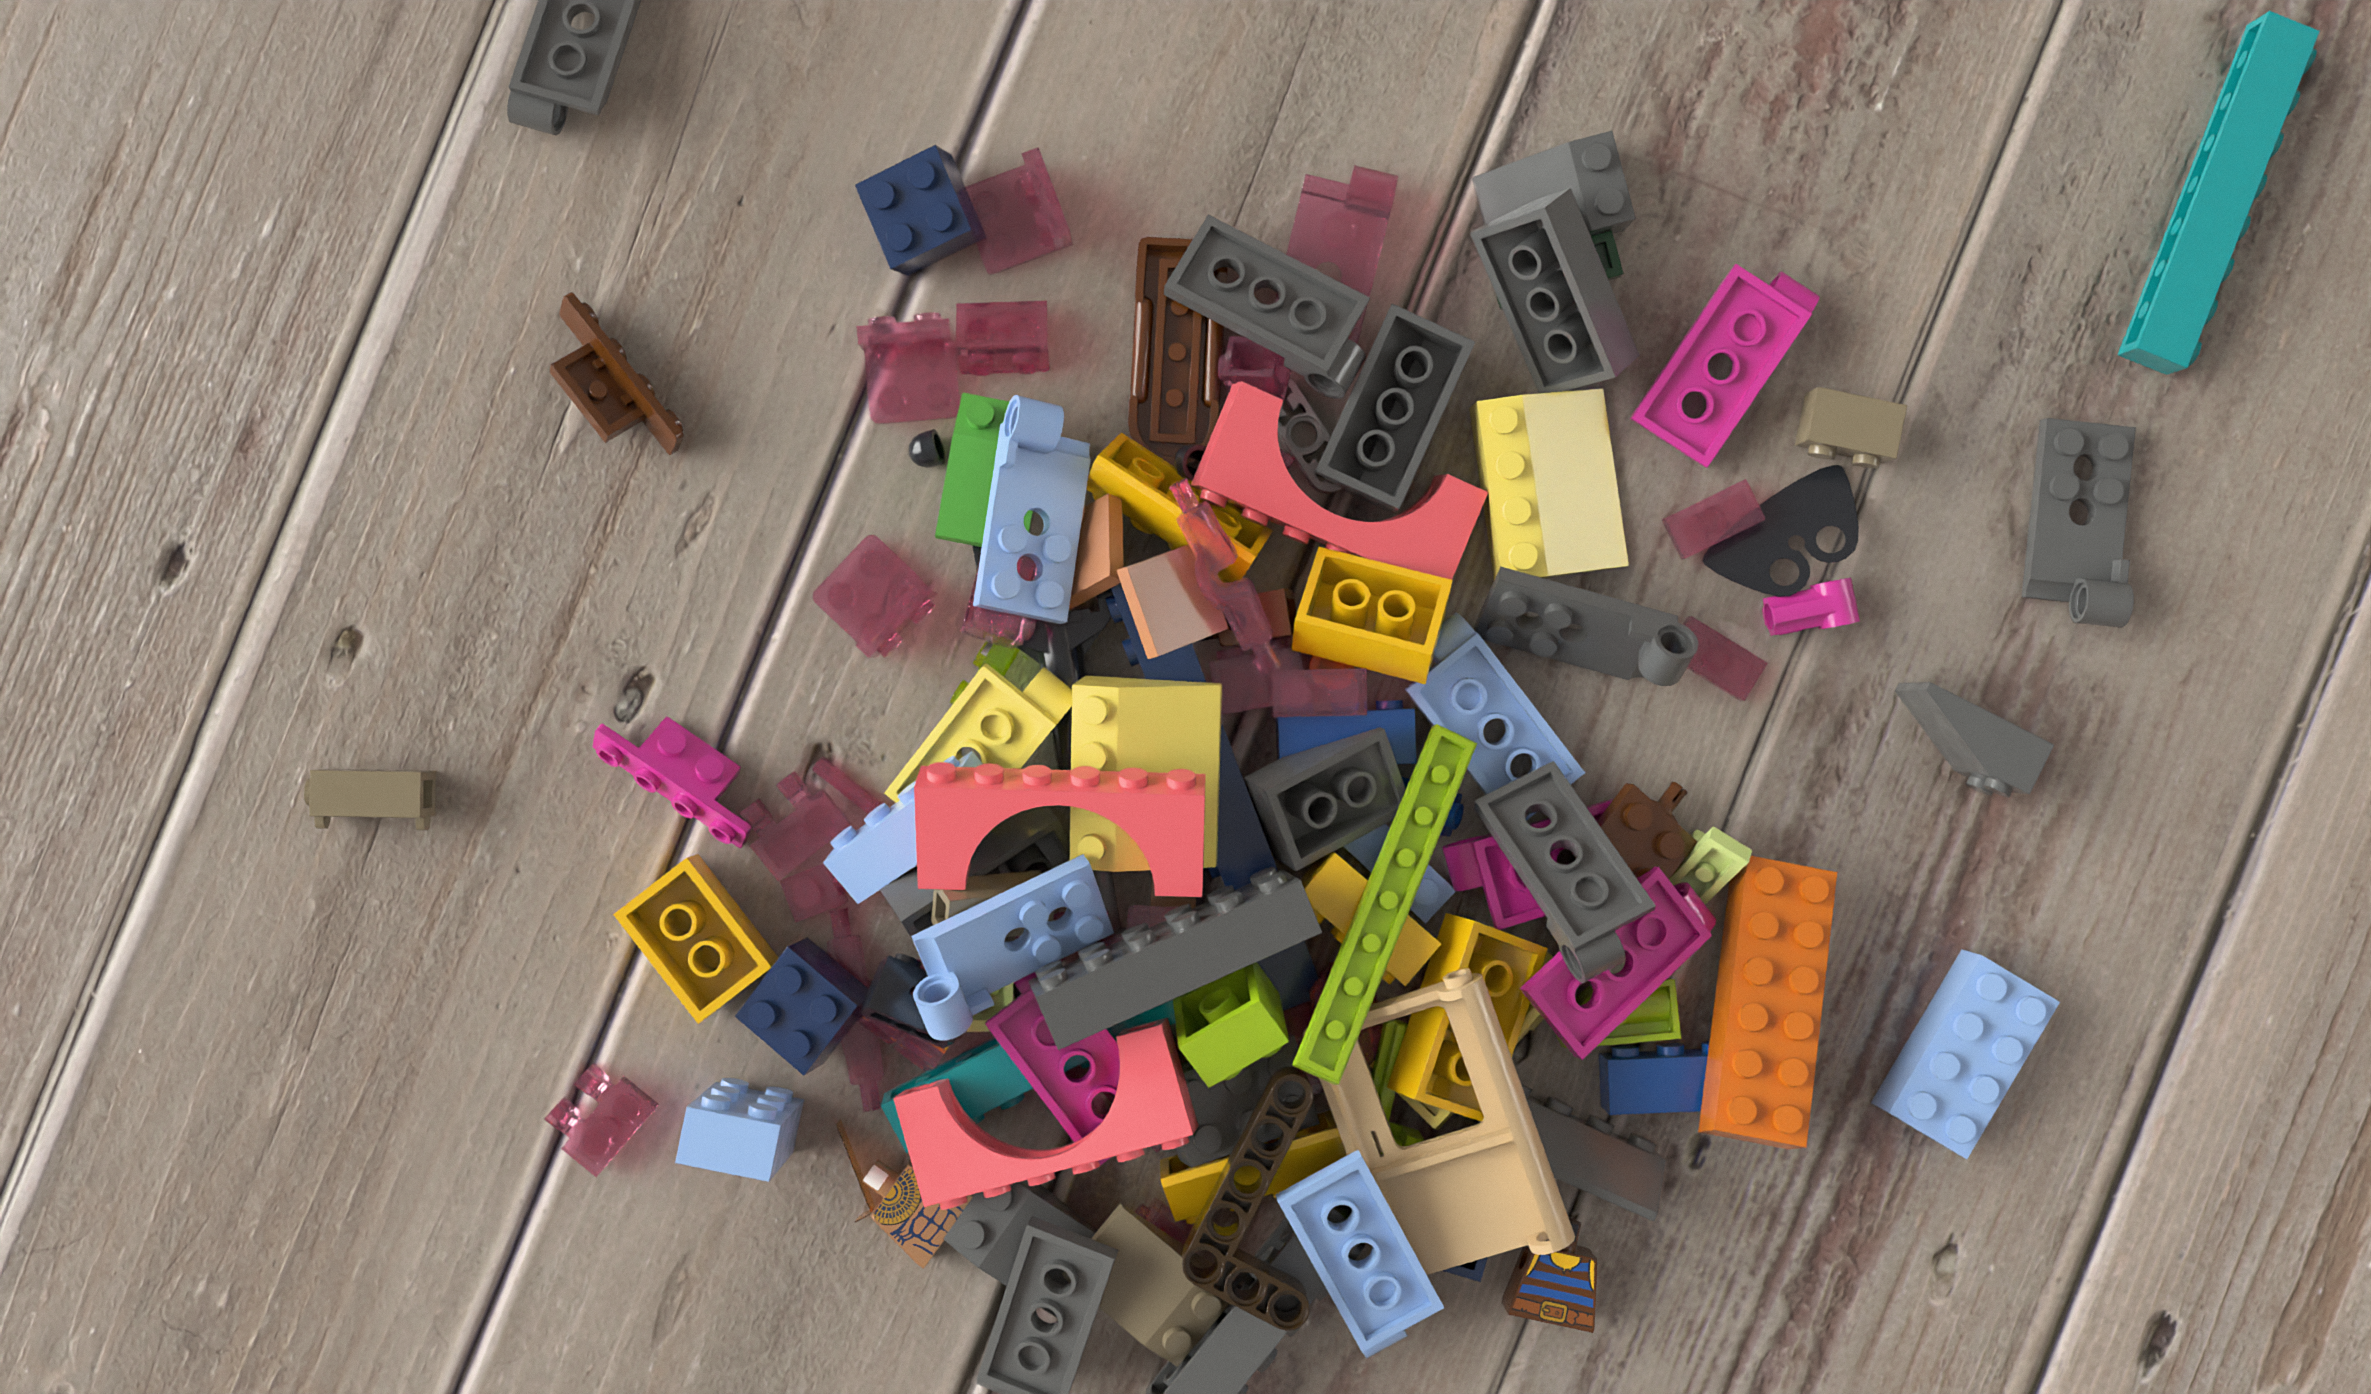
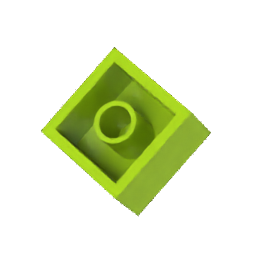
(1230, 1024)

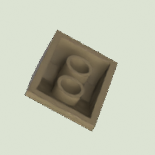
(1149, 1289)

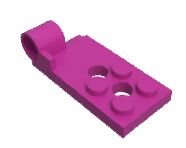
(1750, 326)
(1481, 862)
(1653, 952)
(1030, 1045)

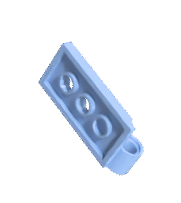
(1037, 474)
(1474, 687)
(969, 953)
(1374, 1294)

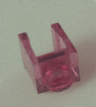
(1253, 365)

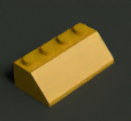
(1144, 484)
(1429, 1058)
(1309, 1152)

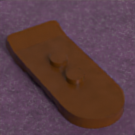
(1173, 358)

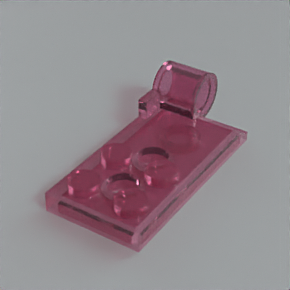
(1344, 227)

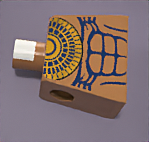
(902, 1213)

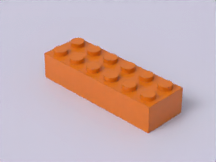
(1768, 1004)

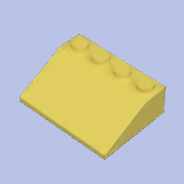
(1549, 483)
(1149, 728)

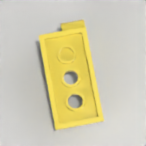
(994, 721)

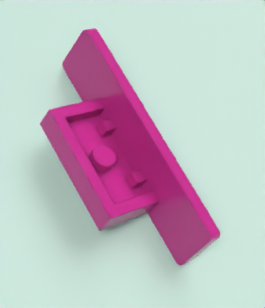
(680, 770)

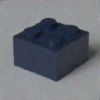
(920, 210)
(804, 1005)

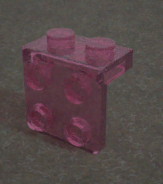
(910, 368)
(874, 597)

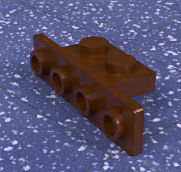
(606, 384)

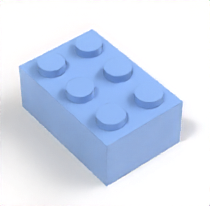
(740, 1129)

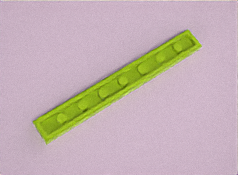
(1384, 905)

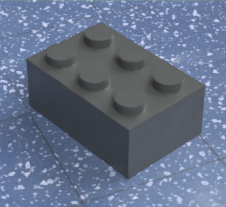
(1228, 1105)

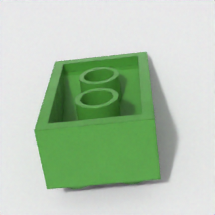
(971, 471)

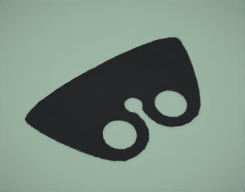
(1799, 510)

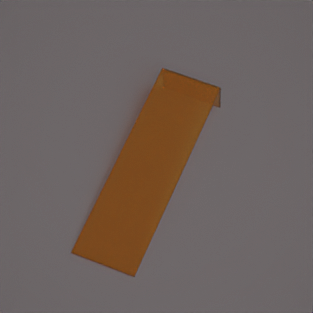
(857, 1170)

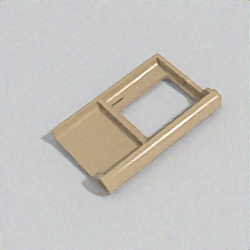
(1468, 1188)

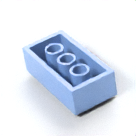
(1965, 1052)

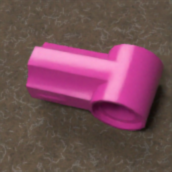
(1820, 606)

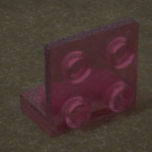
(1019, 215)

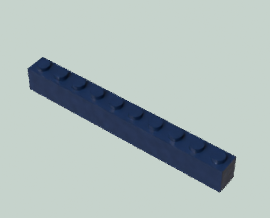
(1240, 836)

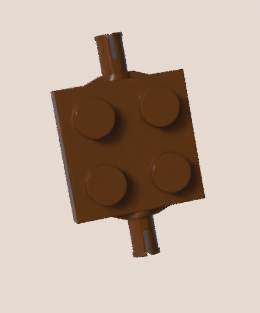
(1647, 830)

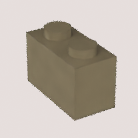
(1850, 427)

